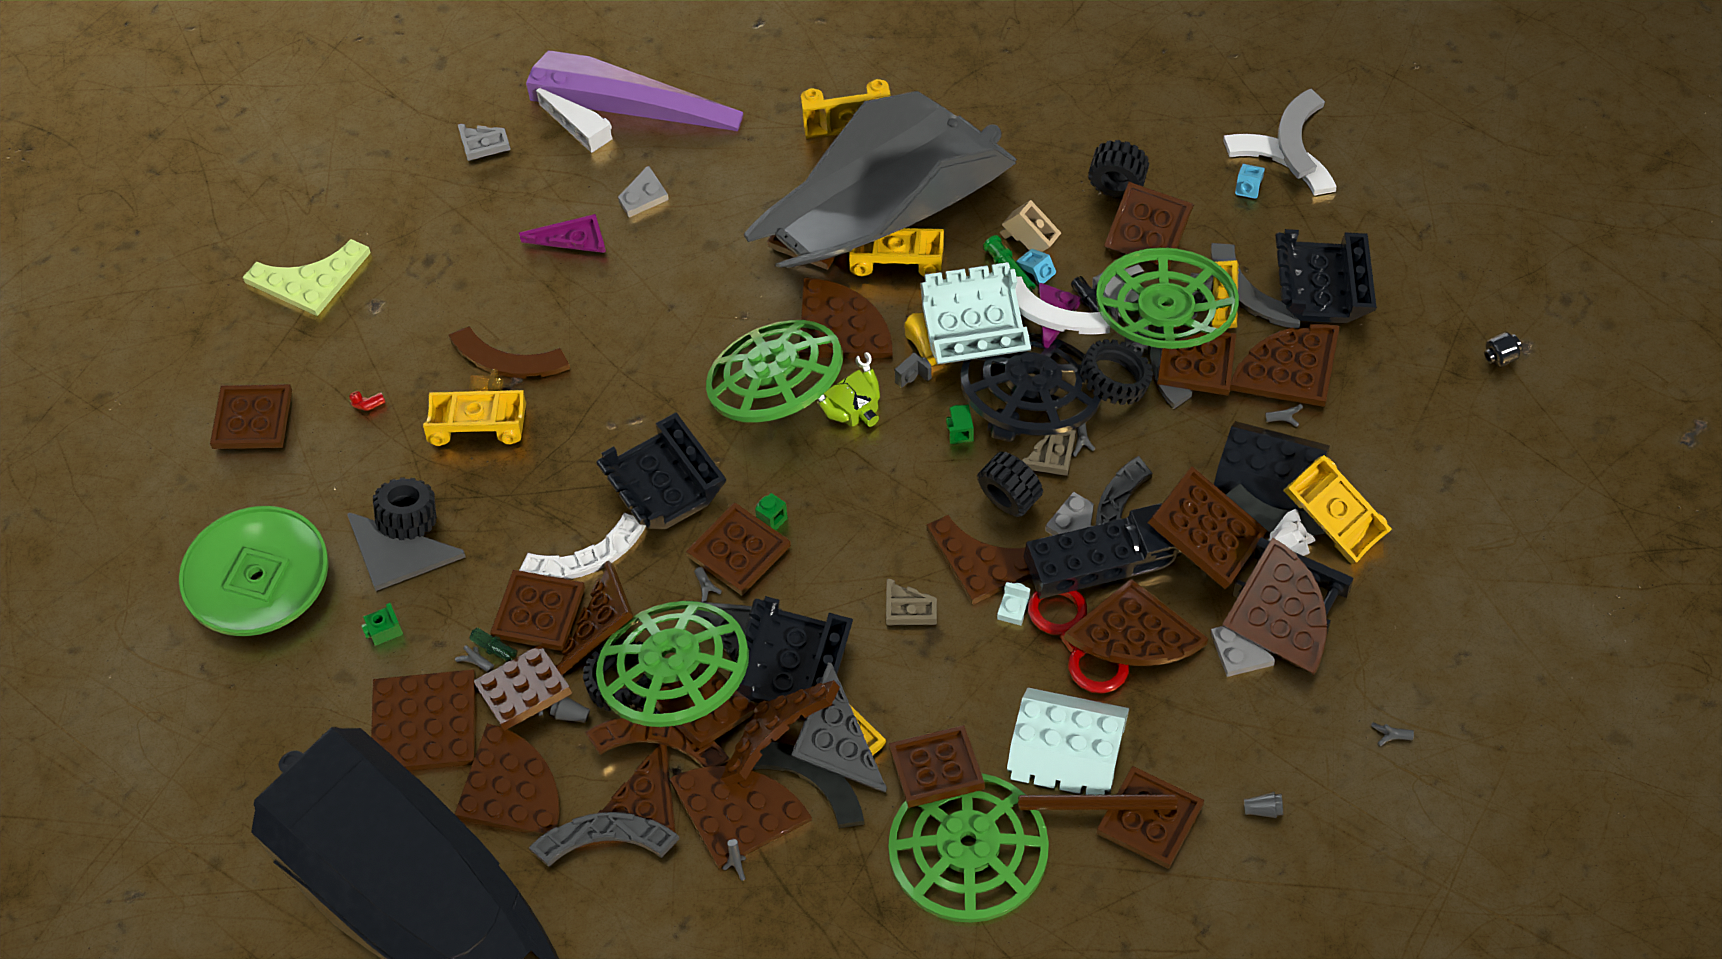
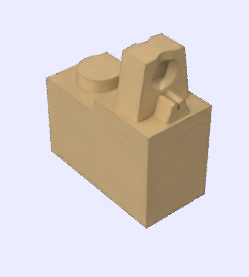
(1030, 227)

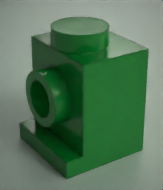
(960, 424)
(770, 507)
(382, 625)

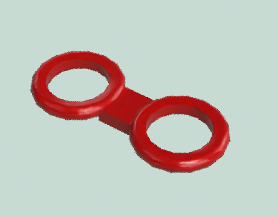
(1076, 653)

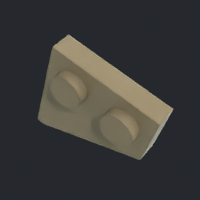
(1052, 453)
(909, 606)

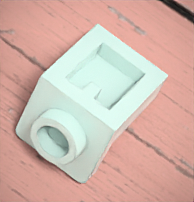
(1014, 603)

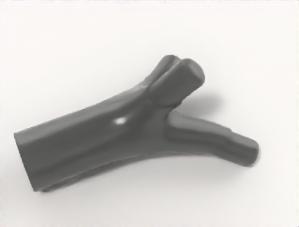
(1284, 415)
(1082, 439)
(705, 583)
(475, 658)
(1393, 733)
(735, 858)

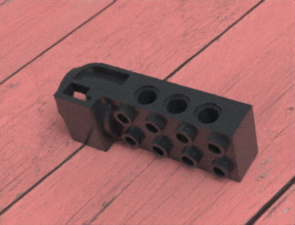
(1098, 554)

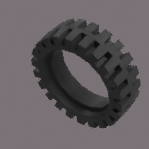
(1107, 387)
(624, 696)

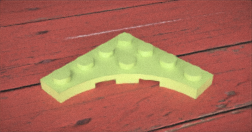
(309, 285)

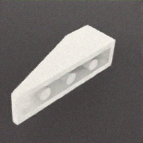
(581, 122)

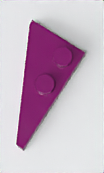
(572, 234)
(1059, 299)

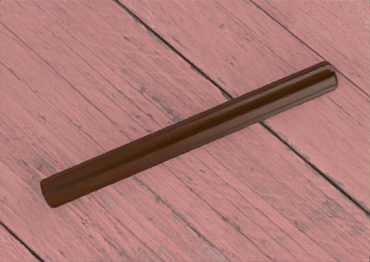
(1098, 802)

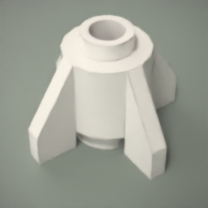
(1293, 533)

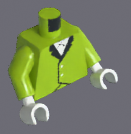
(854, 397)

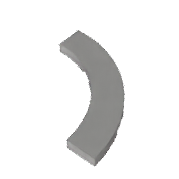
(1291, 132)

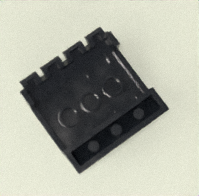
(1326, 278)
(1265, 463)
(664, 475)
(789, 650)

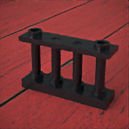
(1326, 577)

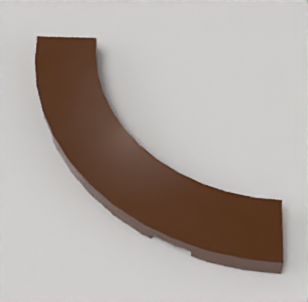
(507, 364)
(622, 732)

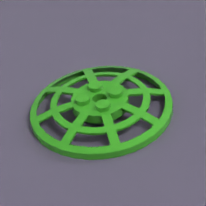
(1164, 293)
(761, 373)
(674, 668)
(969, 858)

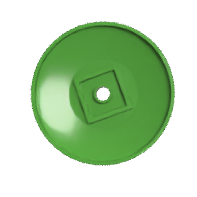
(248, 541)

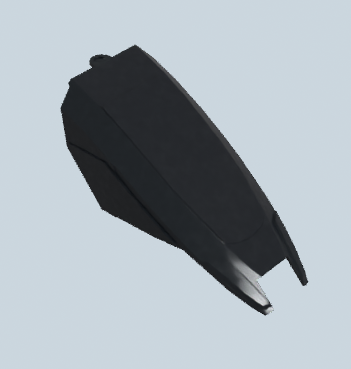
(389, 857)

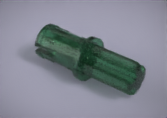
(492, 644)

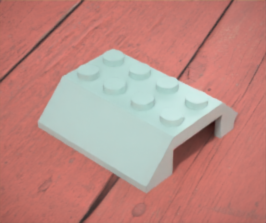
(973, 314)
(1066, 742)

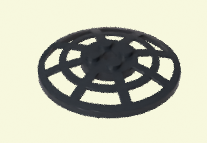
(1042, 385)

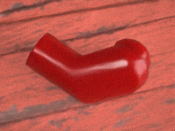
(364, 403)

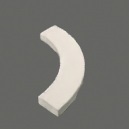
(1255, 145)
(1055, 317)
(590, 559)

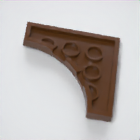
(977, 565)
(770, 722)

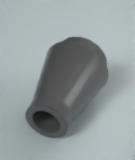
(570, 710)
(1264, 805)

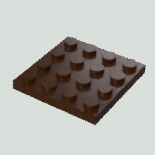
(1207, 527)
(426, 718)

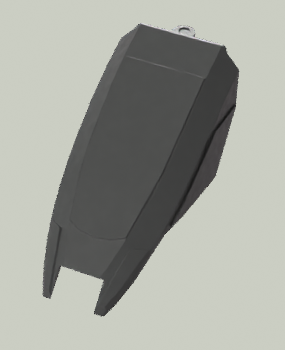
(881, 174)

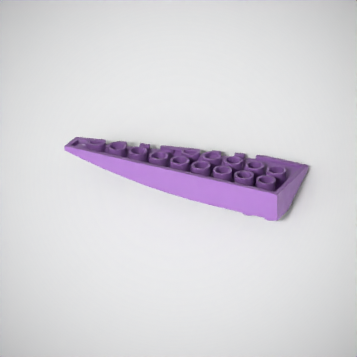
(620, 91)

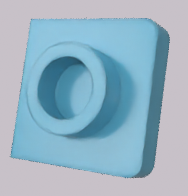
(1249, 181)
(1037, 264)

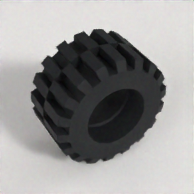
(1115, 166)
(1010, 484)
(404, 508)

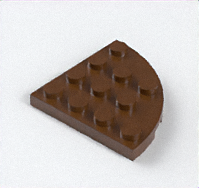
(850, 318)
(1290, 365)
(1282, 609)
(1135, 630)
(509, 786)
(746, 811)

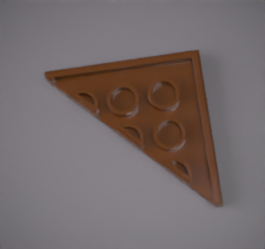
(598, 621)
(646, 793)

